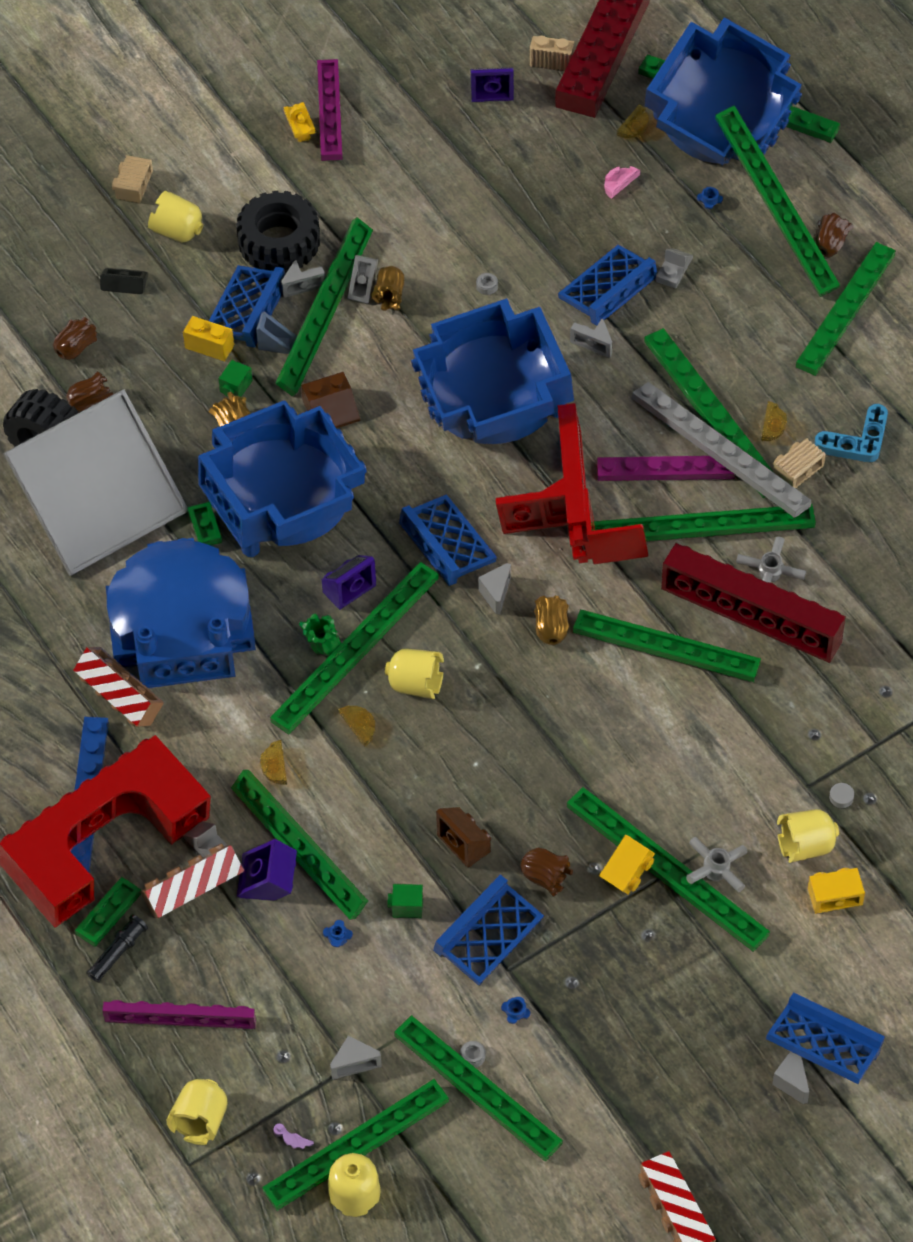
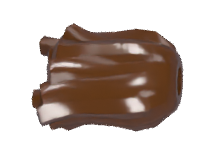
(831, 234)
(74, 338)
(88, 392)
(546, 869)

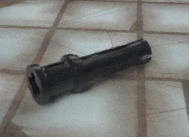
(123, 940)

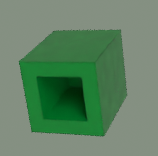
(235, 379)
(406, 901)

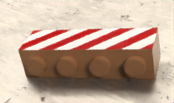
(118, 686)
(191, 881)
(674, 1200)

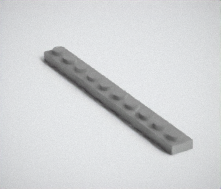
(722, 449)

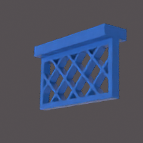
(620, 291)
(270, 295)
(429, 544)
(476, 912)
(832, 1027)

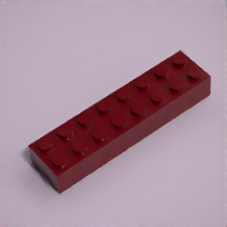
(599, 55)
(753, 602)

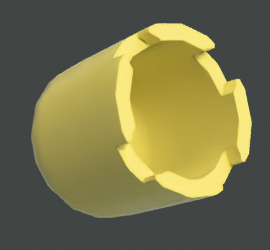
(176, 218)
(415, 672)
(806, 834)
(198, 1111)
(354, 1184)

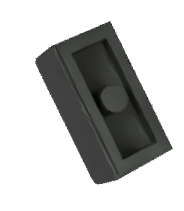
(123, 280)

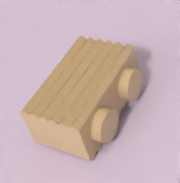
(550, 52)
(132, 178)
(799, 463)

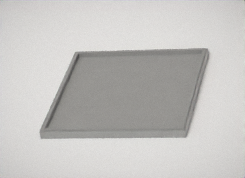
(96, 482)

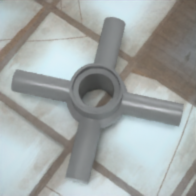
(773, 559)
(716, 864)

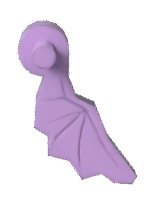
(292, 1140)

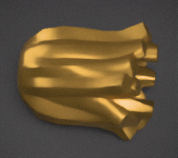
(389, 288)
(229, 409)
(551, 619)

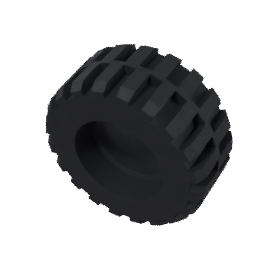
(275, 211)
(34, 414)

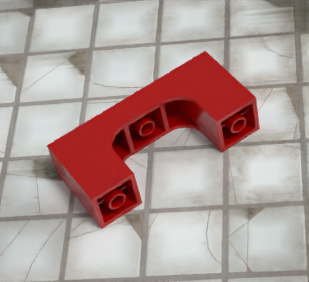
(140, 782)

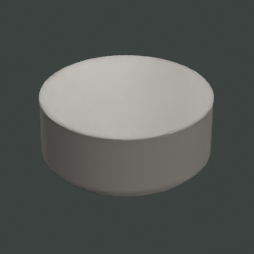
(487, 283)
(841, 795)
(474, 1053)

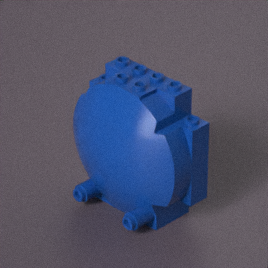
(713, 74)
(493, 373)
(280, 476)
(179, 613)

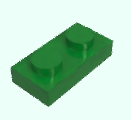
(205, 524)

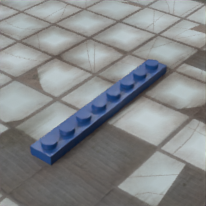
(89, 765)

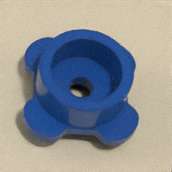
(710, 197)
(337, 940)
(515, 1003)

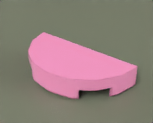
(618, 179)

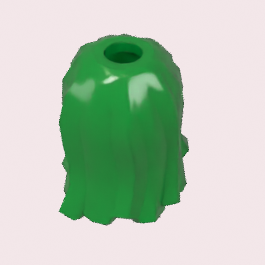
(321, 634)

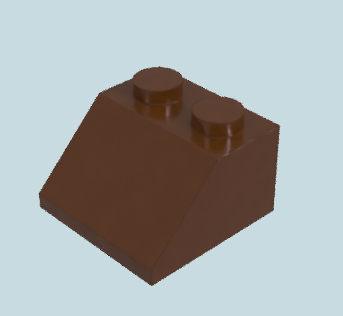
(334, 397)
(462, 835)

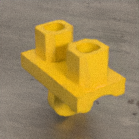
(299, 121)

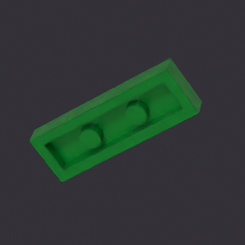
(108, 912)

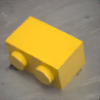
(208, 338)
(627, 865)
(836, 890)

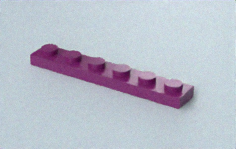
(329, 110)
(661, 468)
(179, 1015)

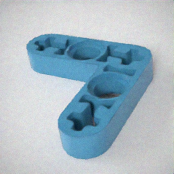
(859, 444)

